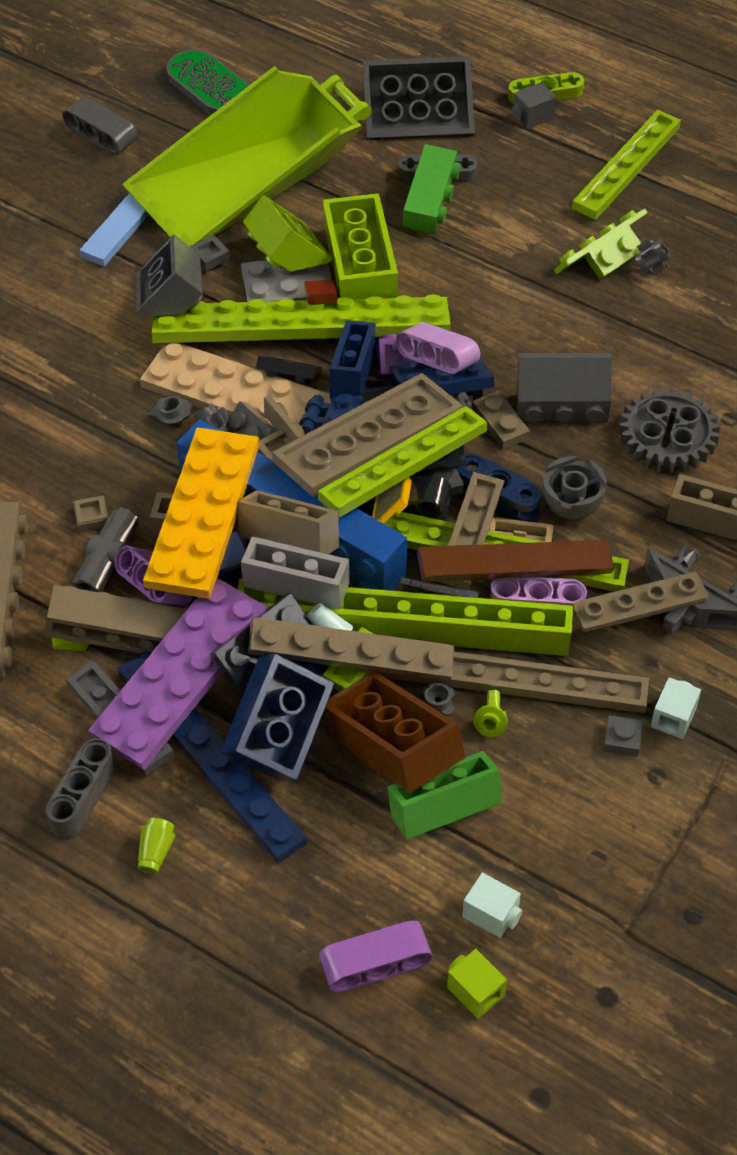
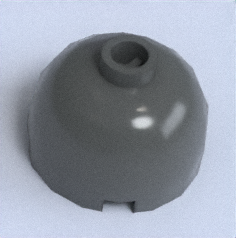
(573, 487)

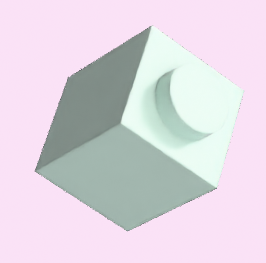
(675, 707)
(492, 905)

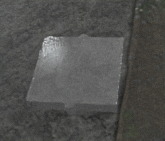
(442, 588)

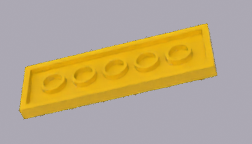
(202, 513)

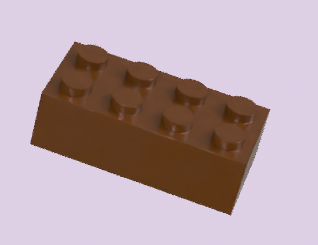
(393, 731)

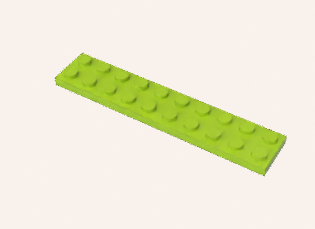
(297, 319)

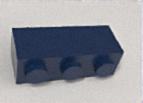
(353, 359)

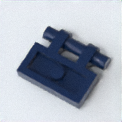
(319, 413)

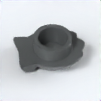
(171, 410)

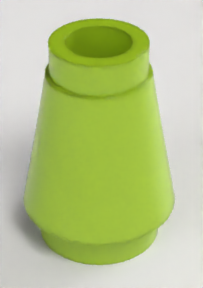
(154, 845)

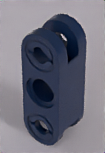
(517, 492)

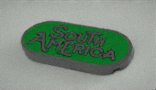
(204, 79)

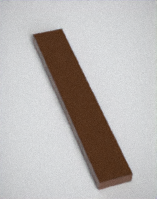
(514, 560)

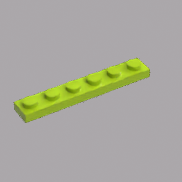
(626, 164)
(402, 461)

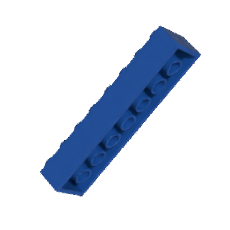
(373, 549)

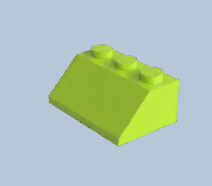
(284, 237)

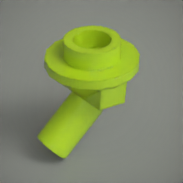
(490, 719)

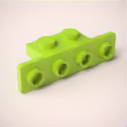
(610, 250)

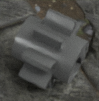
(652, 256)
(214, 416)

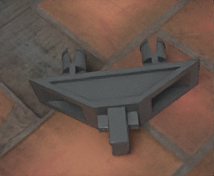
(715, 613)

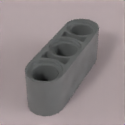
(99, 125)
(80, 804)

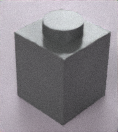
(534, 105)

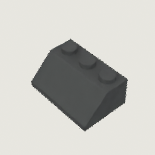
(169, 280)
(563, 387)

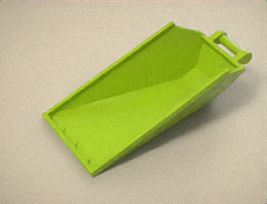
(245, 150)

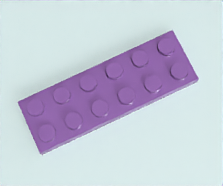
(174, 676)

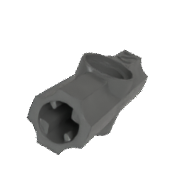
(103, 549)

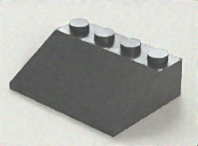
(418, 97)

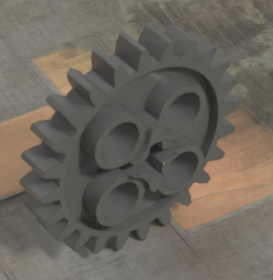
(692, 434)

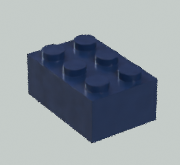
(277, 717)

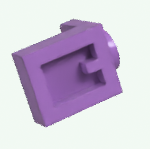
(387, 354)

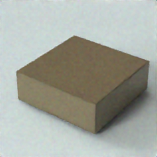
(90, 513)

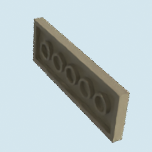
(364, 433)

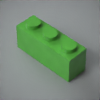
(431, 189)
(450, 796)

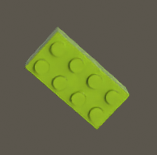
(360, 247)

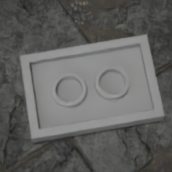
(272, 284)

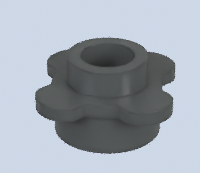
(442, 692)

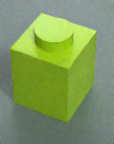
(476, 982)

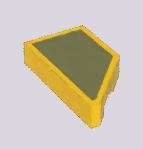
(392, 500)

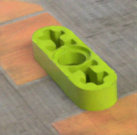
(563, 85)

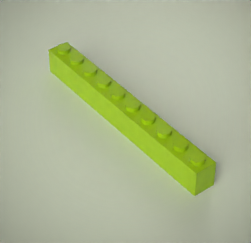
(451, 619)

